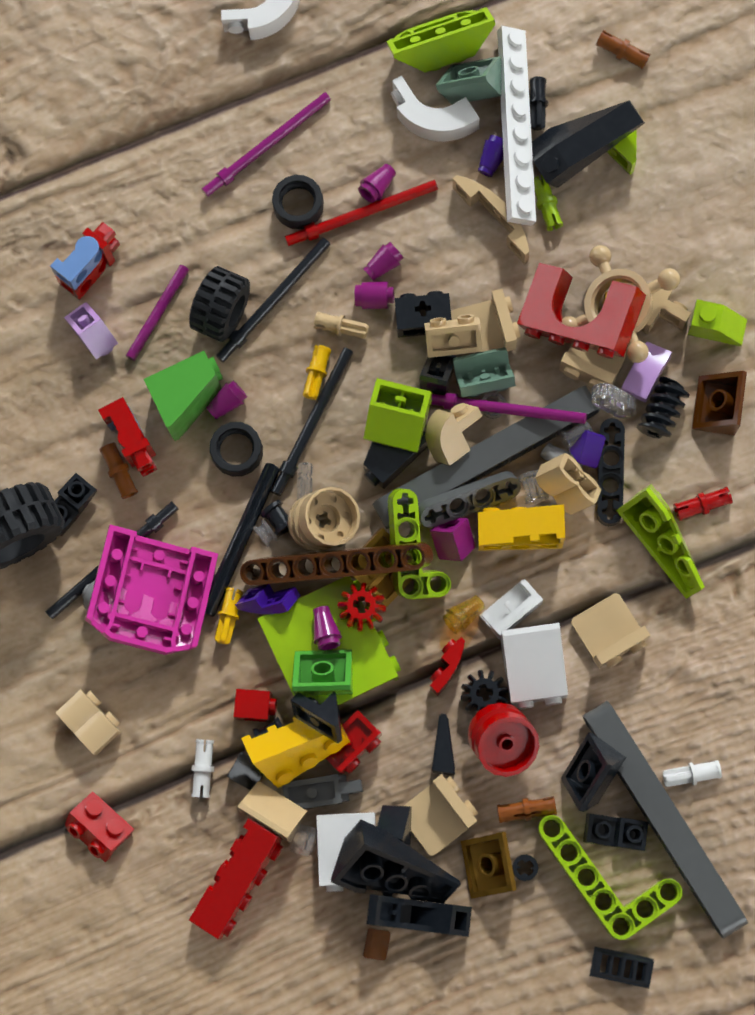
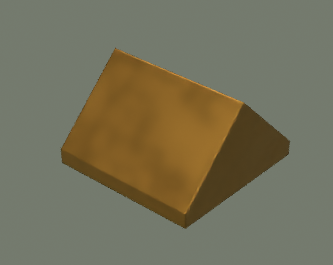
(488, 865)

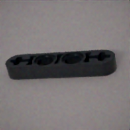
(611, 472)

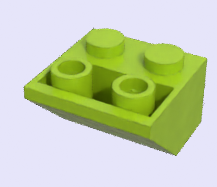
(397, 415)

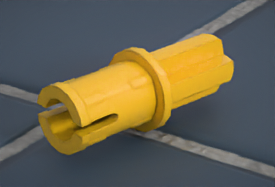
(316, 371)
(228, 616)

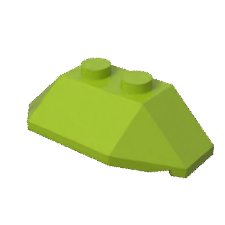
(443, 40)

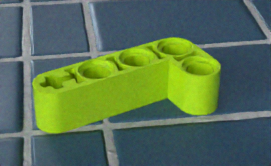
(421, 578)

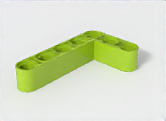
(599, 885)

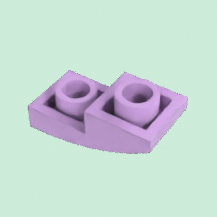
(645, 375)

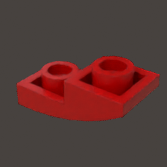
(452, 656)

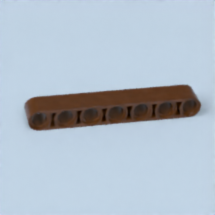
(348, 564)

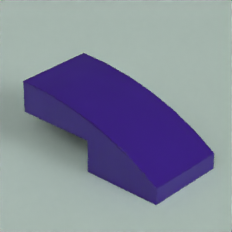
(266, 601)

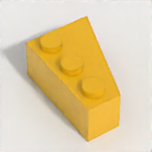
(521, 528)
(290, 750)

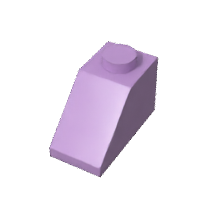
(91, 330)

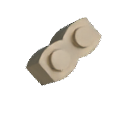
(568, 483)
(88, 721)

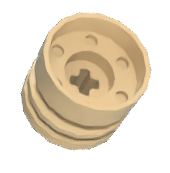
(335, 512)

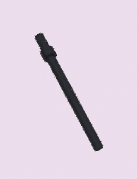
(238, 338)
(288, 468)
(153, 524)

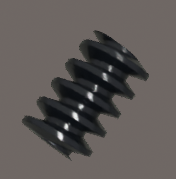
(662, 408)

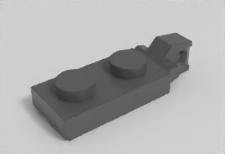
(321, 791)

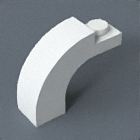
(260, 20)
(433, 123)

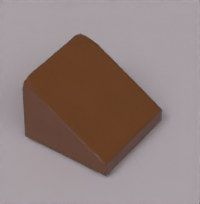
(376, 944)

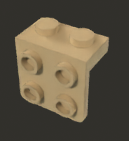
(495, 321)
(590, 366)
(609, 631)
(440, 815)

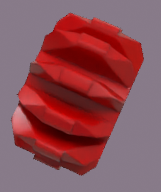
(371, 602)

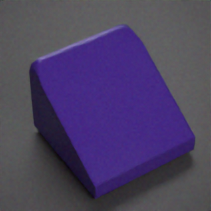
(588, 448)

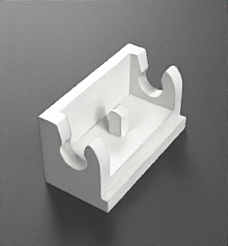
(511, 608)

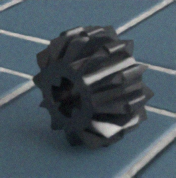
(490, 686)

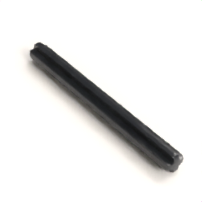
(241, 537)

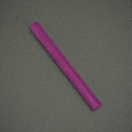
(157, 312)

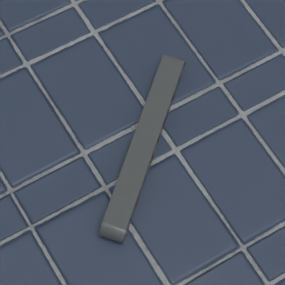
(492, 453)
(668, 823)

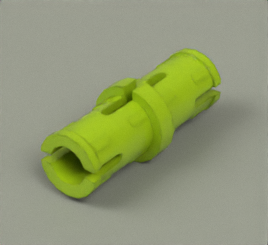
(547, 204)

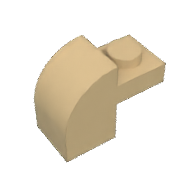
(672, 312)
(445, 433)

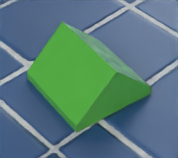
(323, 672)

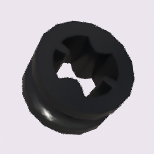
(525, 858)

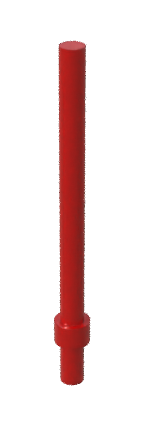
(313, 231)

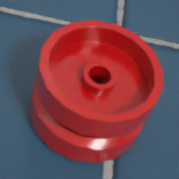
(503, 739)

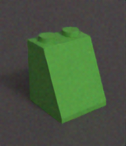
(184, 391)

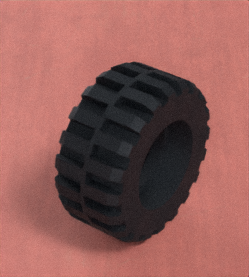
(27, 521)

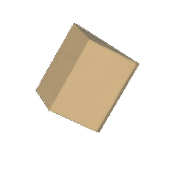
(272, 811)

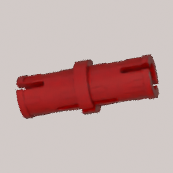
(702, 503)

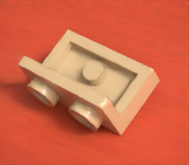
(453, 336)

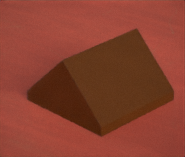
(719, 402)

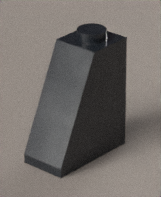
(387, 462)

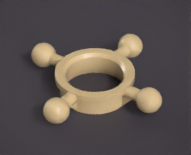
(600, 256)

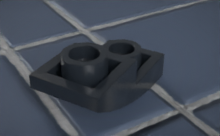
(73, 499)
(615, 832)

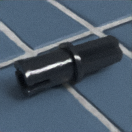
(537, 102)

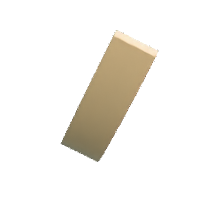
(472, 192)

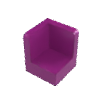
(453, 539)

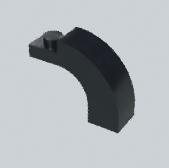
(419, 915)

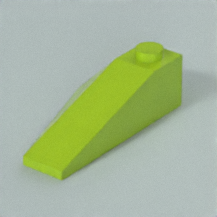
(657, 530)

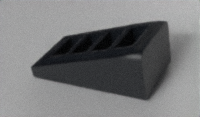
(443, 754)
(646, 972)

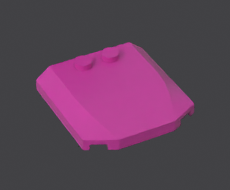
(150, 592)

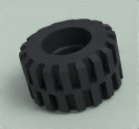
(219, 303)

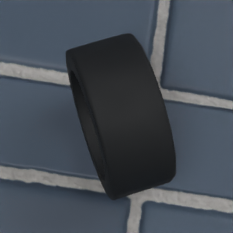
(297, 182)
(227, 430)

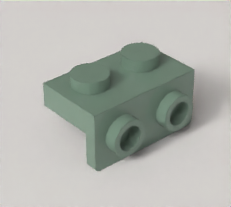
(483, 372)

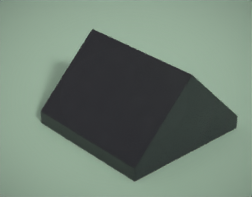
(591, 771)

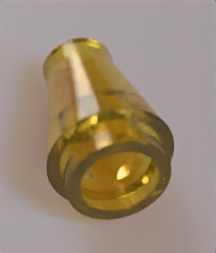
(462, 615)

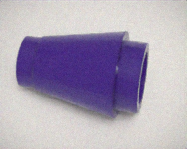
(491, 156)

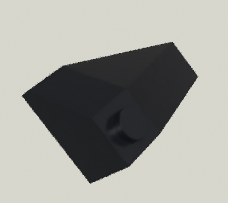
(577, 143)
(383, 863)

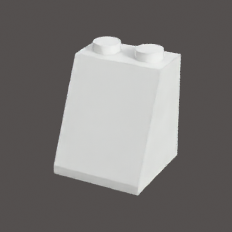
(534, 665)

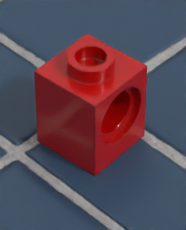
(254, 705)

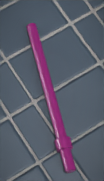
(226, 175)
(450, 400)

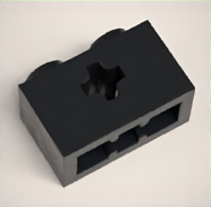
(408, 311)

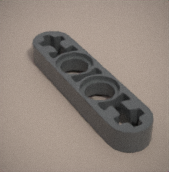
(467, 494)

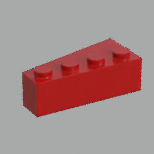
(236, 880)

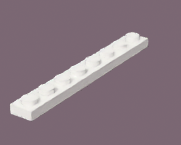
(516, 127)

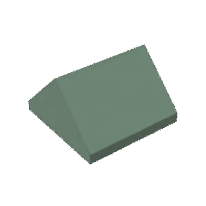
(472, 80)

